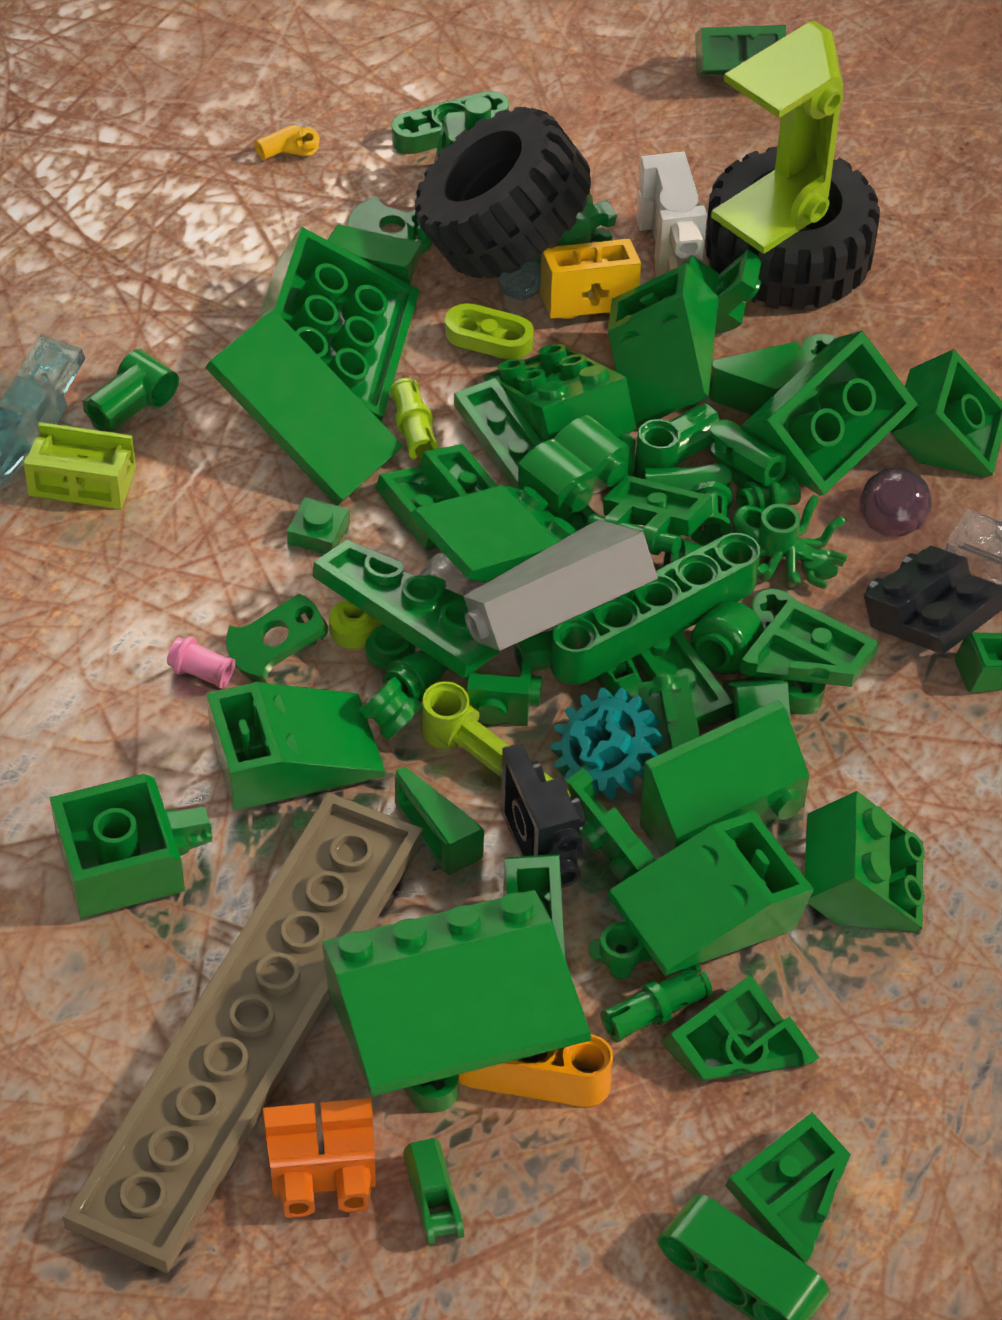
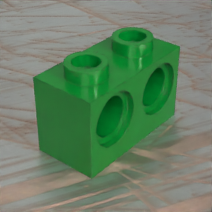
(727, 47)

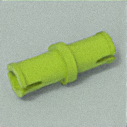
(413, 417)

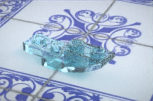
(34, 398)

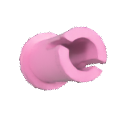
(200, 662)

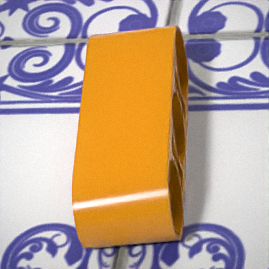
(554, 1077)

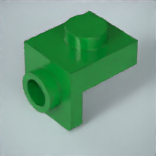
(505, 697)

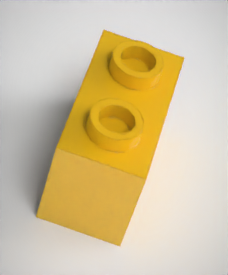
(587, 277)

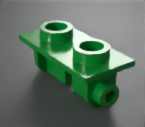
(673, 705)

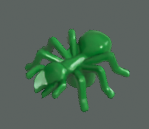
(778, 535)

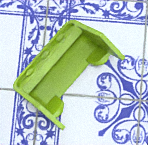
(803, 87)

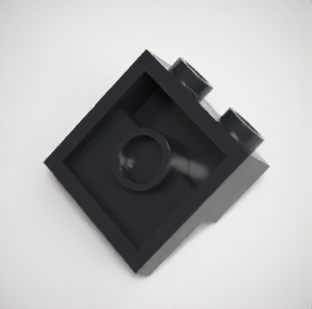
(932, 600)
(541, 812)

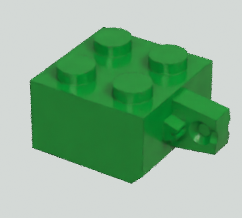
(124, 843)

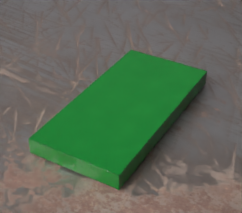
(304, 407)

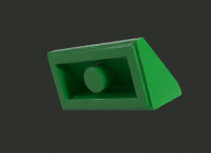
(386, 252)

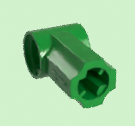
(138, 383)
(673, 441)

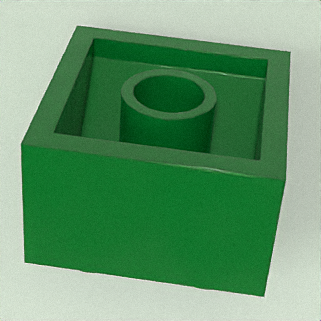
(955, 417)

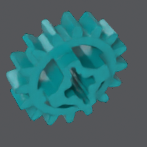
(606, 740)

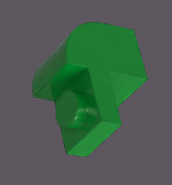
(733, 286)

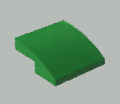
(439, 477)

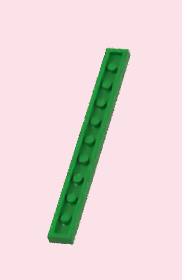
(507, 440)

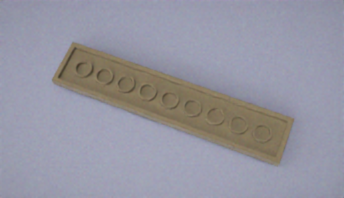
(240, 1036)

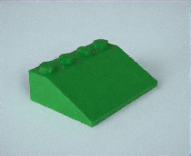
(344, 313)
(453, 992)

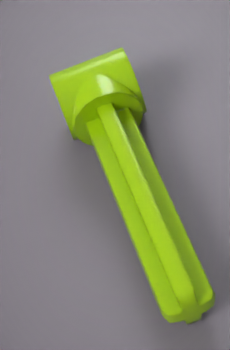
(460, 727)

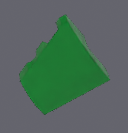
(739, 1037)

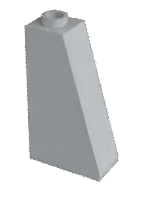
(559, 584)

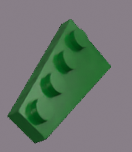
(408, 604)

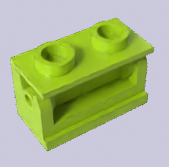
(80, 465)

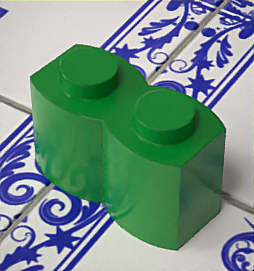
(574, 465)

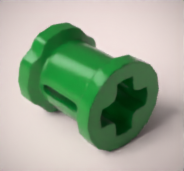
(717, 523)

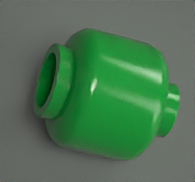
(726, 636)

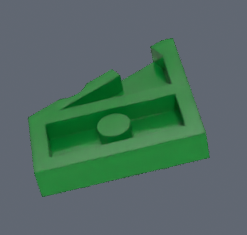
(809, 648)
(608, 831)
(793, 1185)

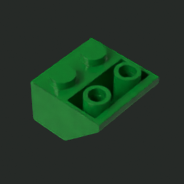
(864, 866)

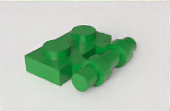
(661, 508)

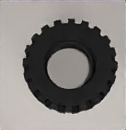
(503, 192)
(811, 263)

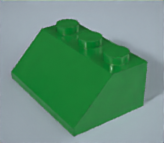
(832, 412)
(724, 775)

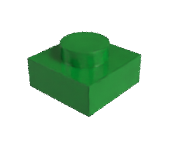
(318, 526)

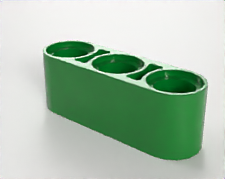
(741, 1263)

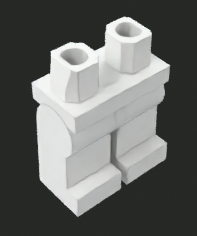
(671, 209)

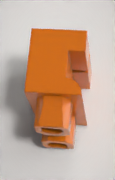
(344, 1167)

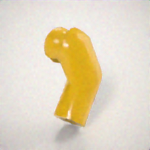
(289, 140)

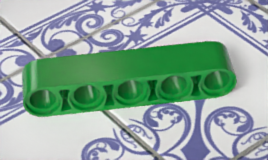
(656, 611)

